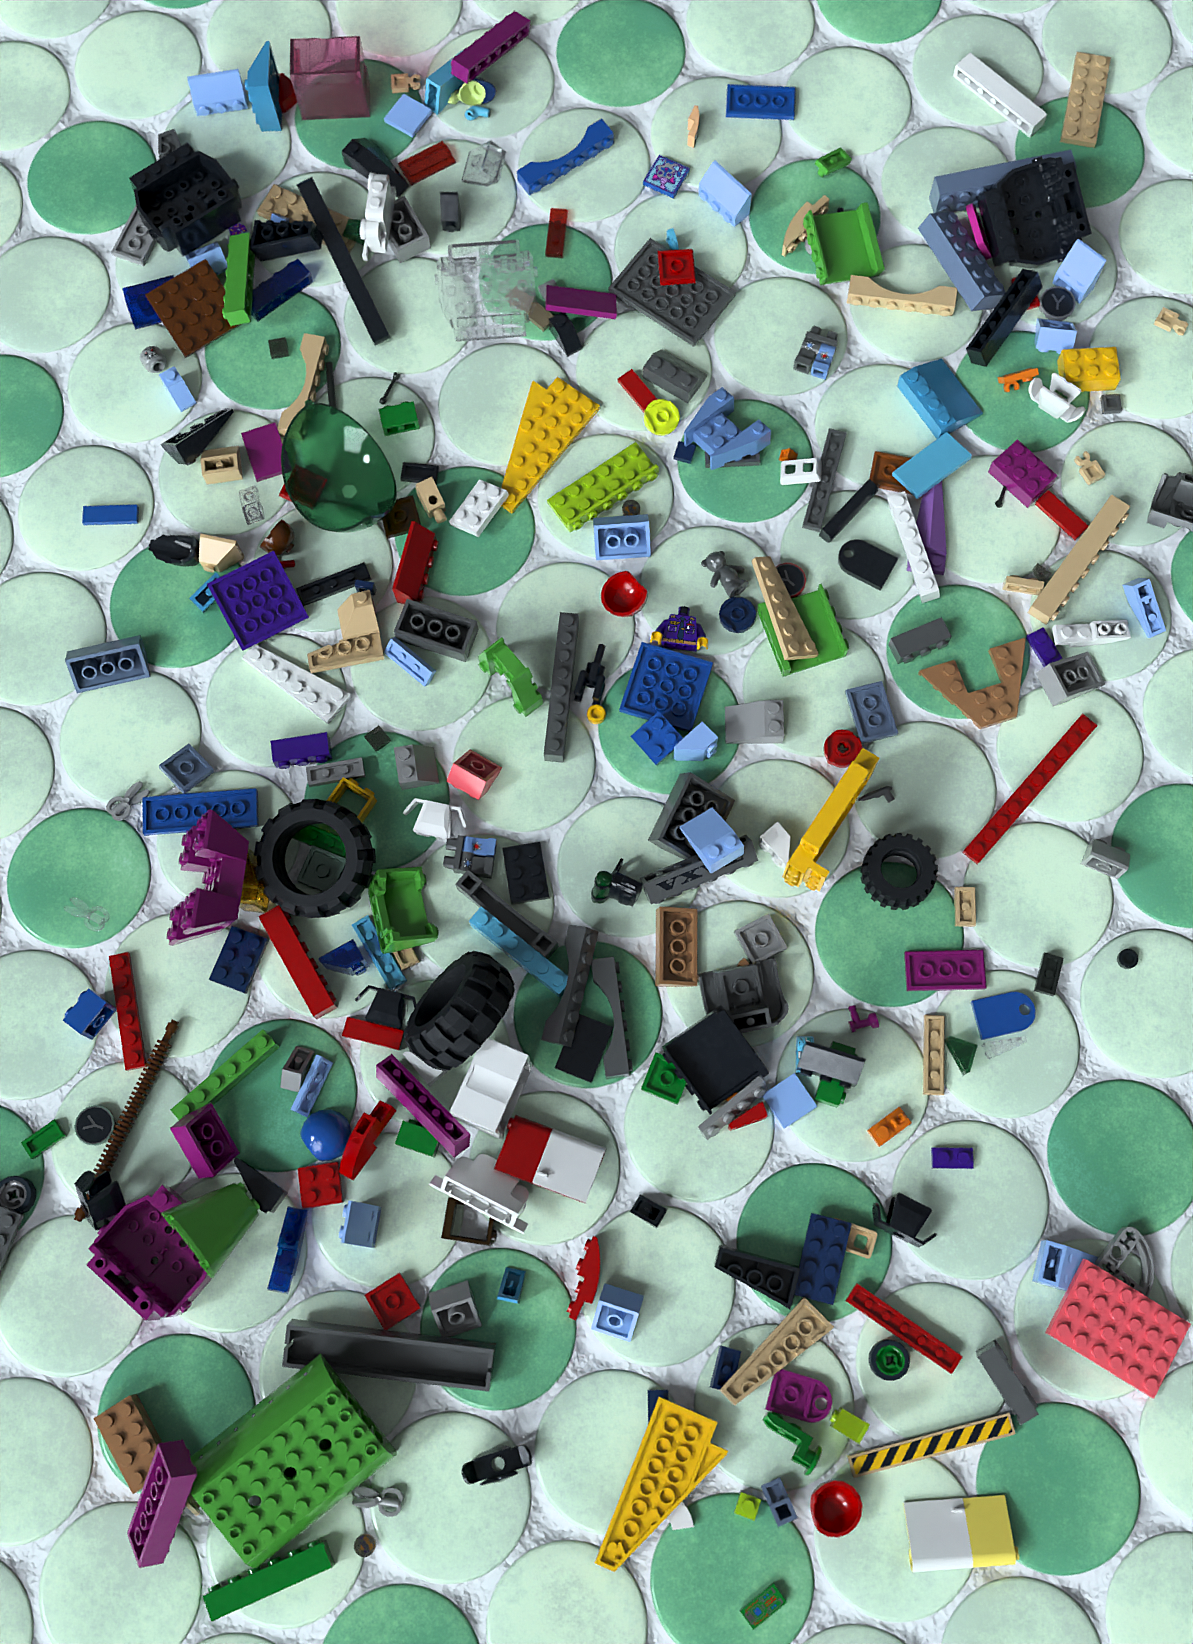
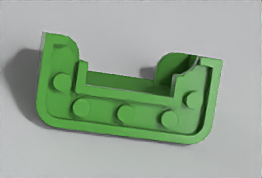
(400, 909)

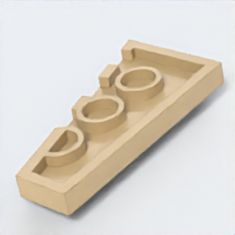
(347, 653)

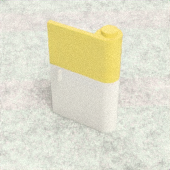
(959, 1533)

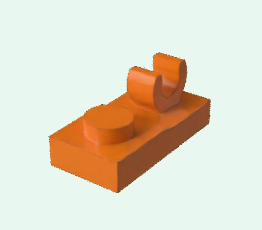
(1024, 375)
(889, 1126)

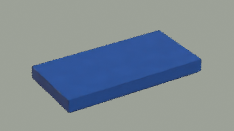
(760, 102)

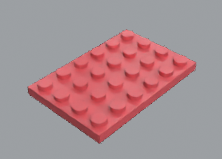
(1118, 1328)

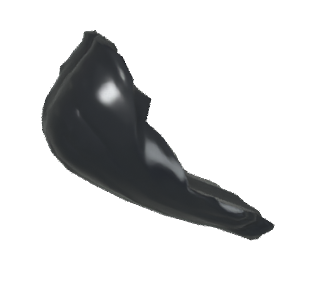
(176, 550)

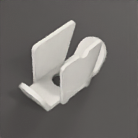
(1054, 403)
(434, 818)

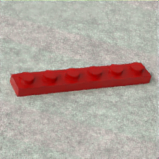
(127, 1011)
(904, 1328)

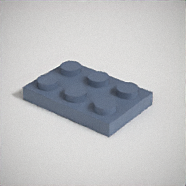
(871, 712)

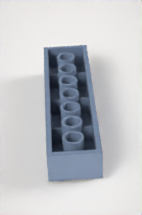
(958, 189)

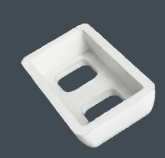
(800, 476)

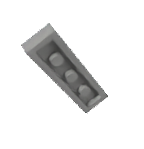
(732, 1108)

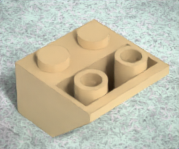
(221, 465)

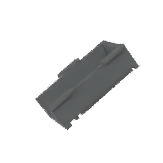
(1007, 1382)

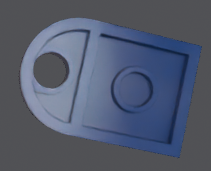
(1001, 1014)

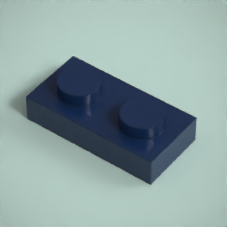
(725, 1366)

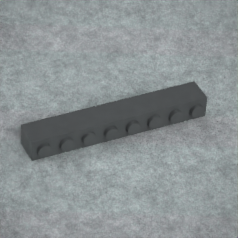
(561, 687)

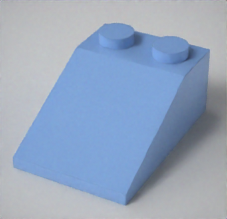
(712, 840)

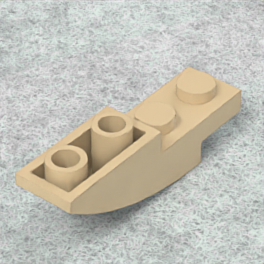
(796, 232)

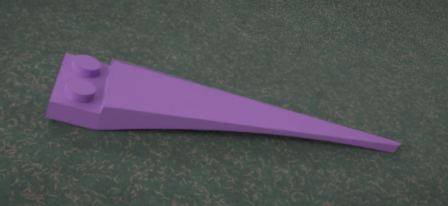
(932, 528)

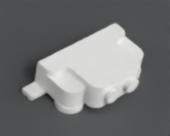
(378, 214)
(485, 1190)

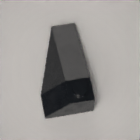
(368, 157)

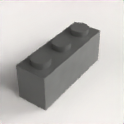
(920, 641)

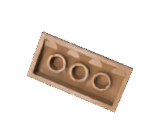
(676, 947)

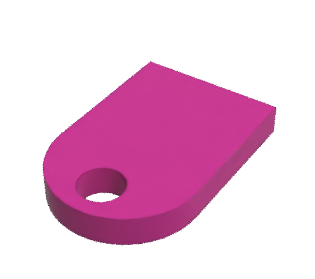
(978, 231)

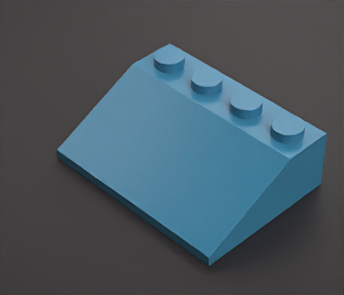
(263, 90)
(938, 397)

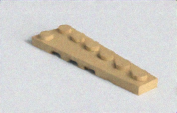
(787, 623)
(787, 1341)

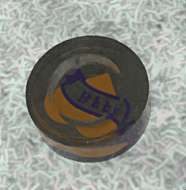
(631, 507)
(365, 1545)

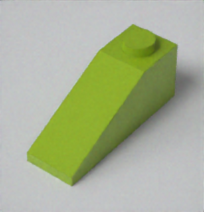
(848, 1424)

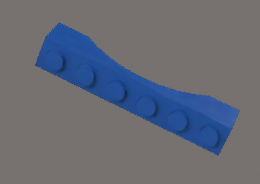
(539, 174)

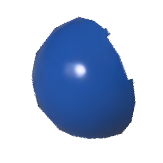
(326, 1134)

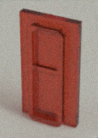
(426, 163)

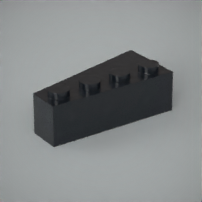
(284, 239)
(766, 1275)

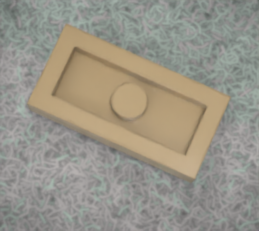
(1022, 585)
(965, 906)

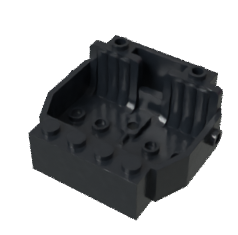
(1036, 187)
(207, 191)

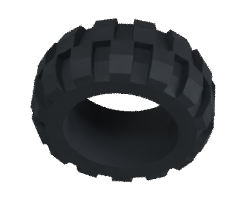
(273, 847)
(459, 1011)

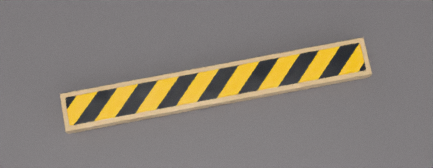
(931, 1445)

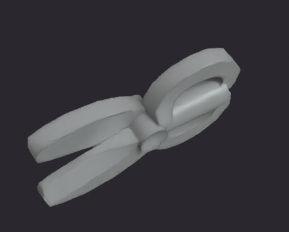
(130, 798)
(374, 1499)

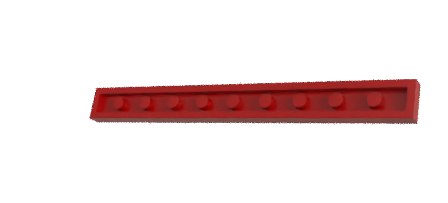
(1029, 789)

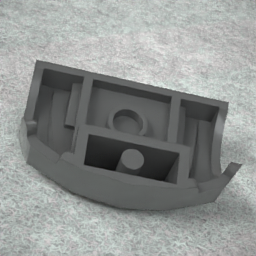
(1173, 502)

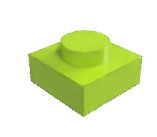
(747, 1505)

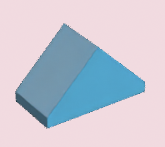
(511, 1285)

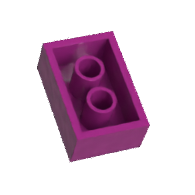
(1022, 473)

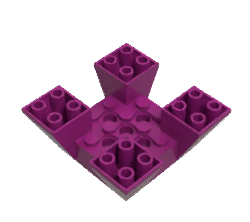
(222, 856)

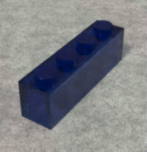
(279, 288)

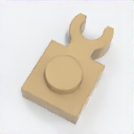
(401, 82)
(1089, 470)

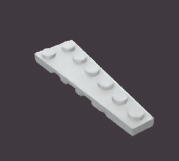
(309, 690)

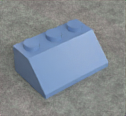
(217, 92)
(725, 194)
(622, 537)

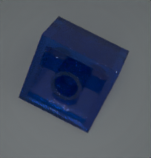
(346, 959)

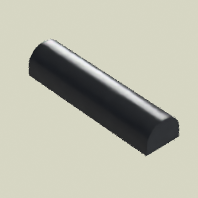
(848, 511)

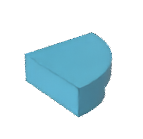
(672, 240)

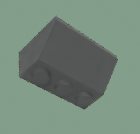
(673, 375)

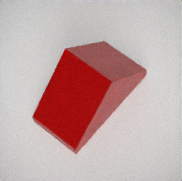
(287, 96)

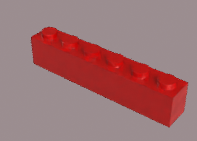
(297, 962)

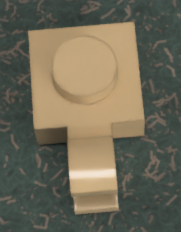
(1168, 319)

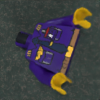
(680, 632)

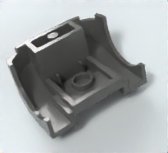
(747, 993)

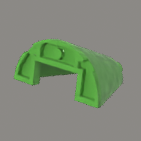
(214, 1223)

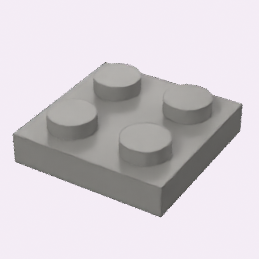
(760, 939)

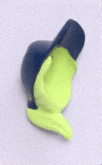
(474, 93)

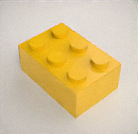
(1090, 368)

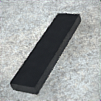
(332, 584)

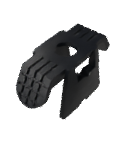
(386, 1007)
(104, 1197)
(904, 1219)
(481, 1468)

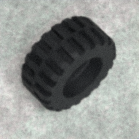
(913, 851)

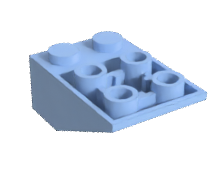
(1080, 270)
(360, 1224)
(1058, 1264)

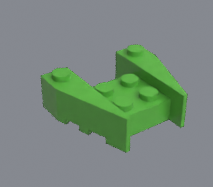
(503, 661)

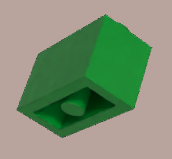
(399, 418)
(416, 1138)

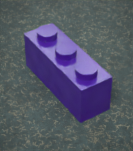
(301, 750)

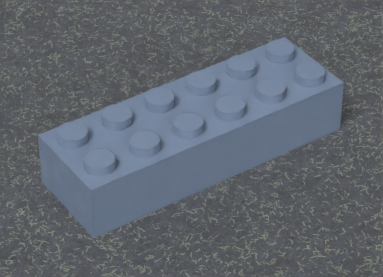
(962, 260)

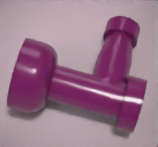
(856, 1023)

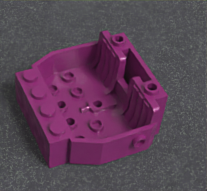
(128, 1248)

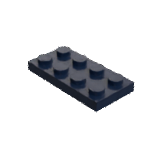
(822, 1258)

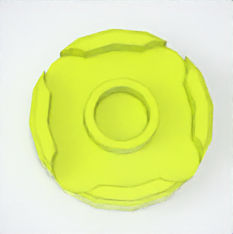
(661, 417)

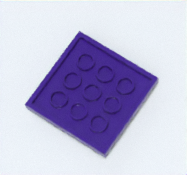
(257, 600)

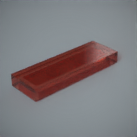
(556, 233)

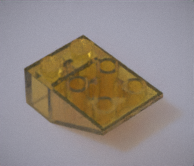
(252, 891)

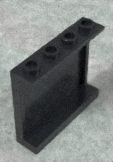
(713, 1059)

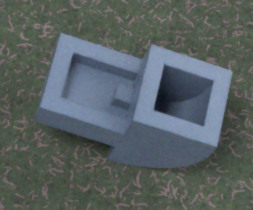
(779, 1502)

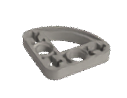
(1113, 1263)

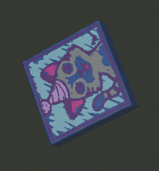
(666, 176)

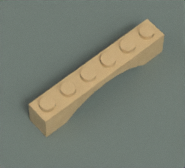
(868, 293)
(313, 352)

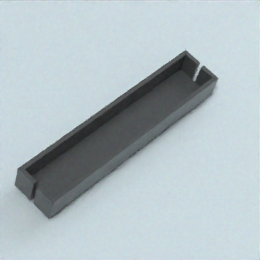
(391, 1354)

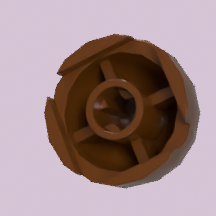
(279, 539)

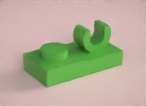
(832, 161)

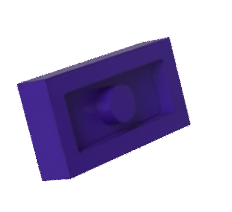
(1043, 647)
(952, 1158)

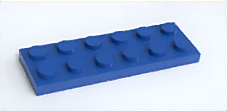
(181, 812)

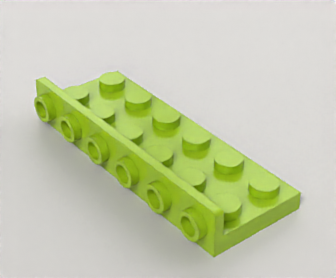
(603, 487)

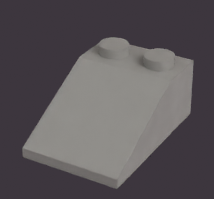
(1069, 678)
(755, 723)

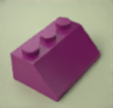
(205, 1141)

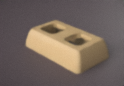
(871, 1236)

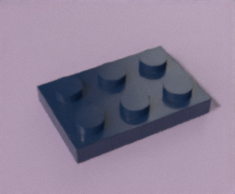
(238, 959)

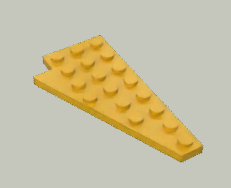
(546, 430)
(666, 1469)

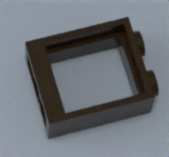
(449, 1224)

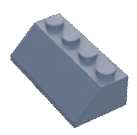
(108, 664)

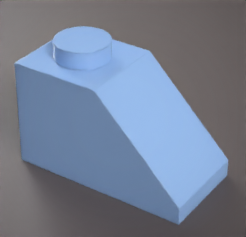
(177, 388)

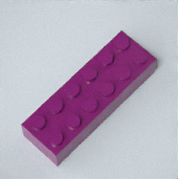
(161, 1503)

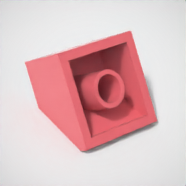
(473, 774)

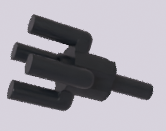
(592, 677)

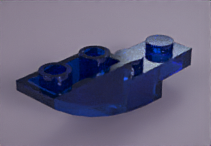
(288, 1250)

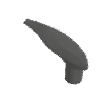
(878, 793)

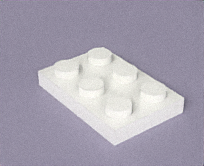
(479, 508)

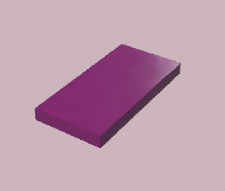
(581, 302)
(945, 970)

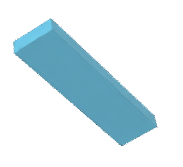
(384, 962)

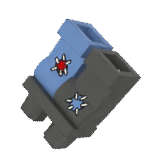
(816, 346)
(472, 855)

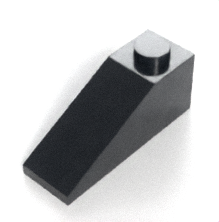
(261, 1188)

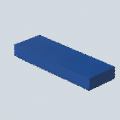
(110, 514)

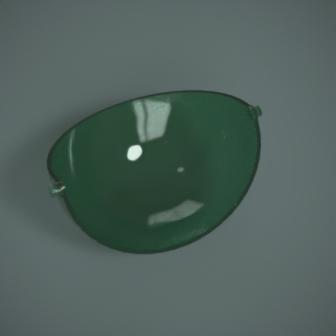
(335, 447)

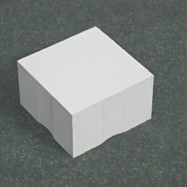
(491, 1088)

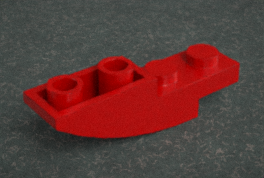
(360, 1143)
(590, 1270)

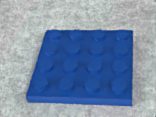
(667, 684)

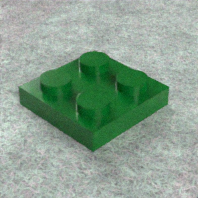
(663, 1081)

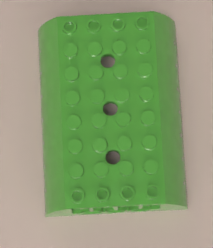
(283, 1434)

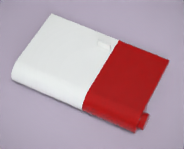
(549, 1158)

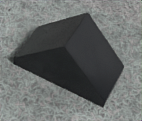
(648, 1211)

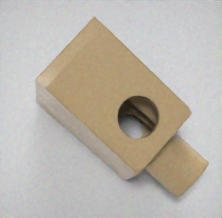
(431, 499)

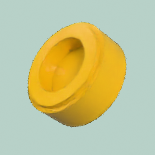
(596, 714)

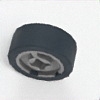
(24, 1190)

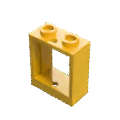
(353, 785)

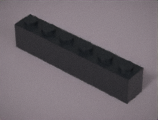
(1004, 317)

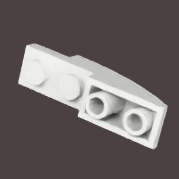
(1091, 634)

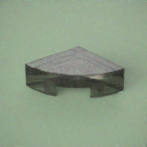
(1041, 573)

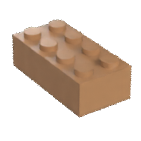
(130, 1439)

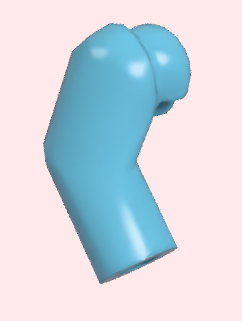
(476, 111)

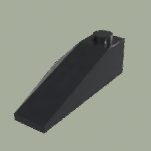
(191, 444)

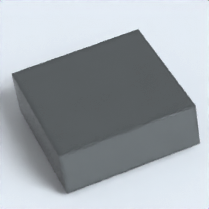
(1111, 404)

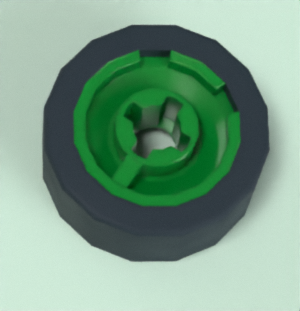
(878, 1363)

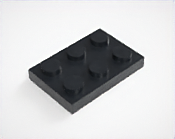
(525, 873)

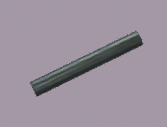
(330, 384)

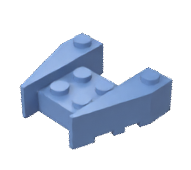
(720, 436)

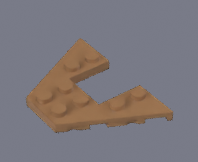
(990, 704)

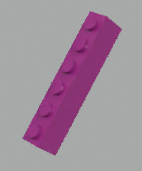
(490, 47)
(423, 1105)

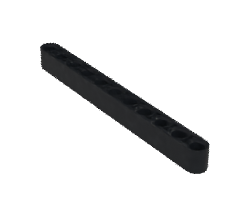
(343, 261)

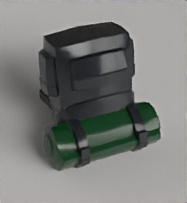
(615, 886)

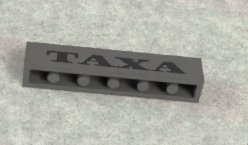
(690, 874)

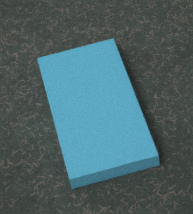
(932, 465)

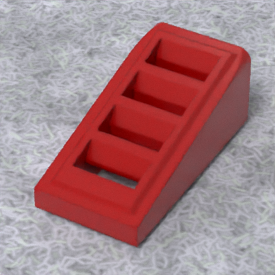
(751, 1116)

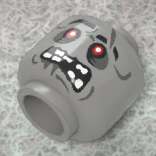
(153, 359)

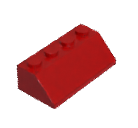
(415, 564)

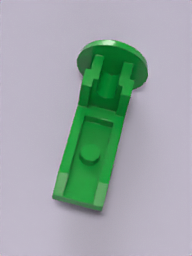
(793, 1433)

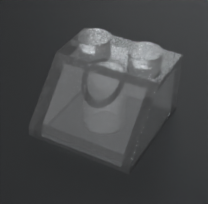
(484, 164)

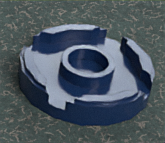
(737, 614)

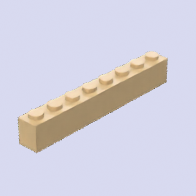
(1079, 559)

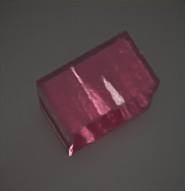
(330, 78)

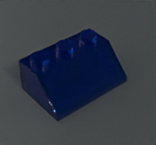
(138, 305)

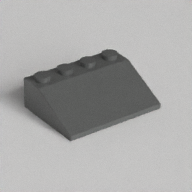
(686, 801)

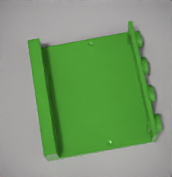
(843, 245)
(821, 626)

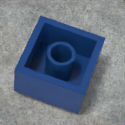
(657, 738)
(89, 1014)

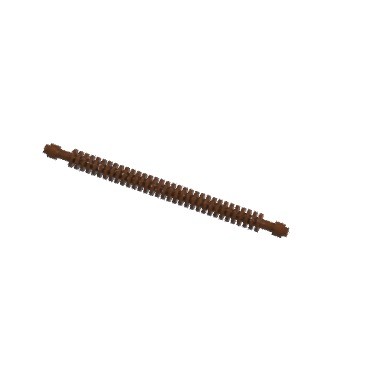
(171, 1029)

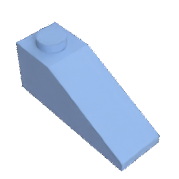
(1144, 605)

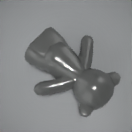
(725, 573)

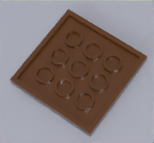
(192, 308)

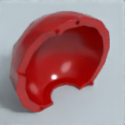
(623, 595)
(835, 1508)

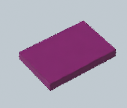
(264, 451)

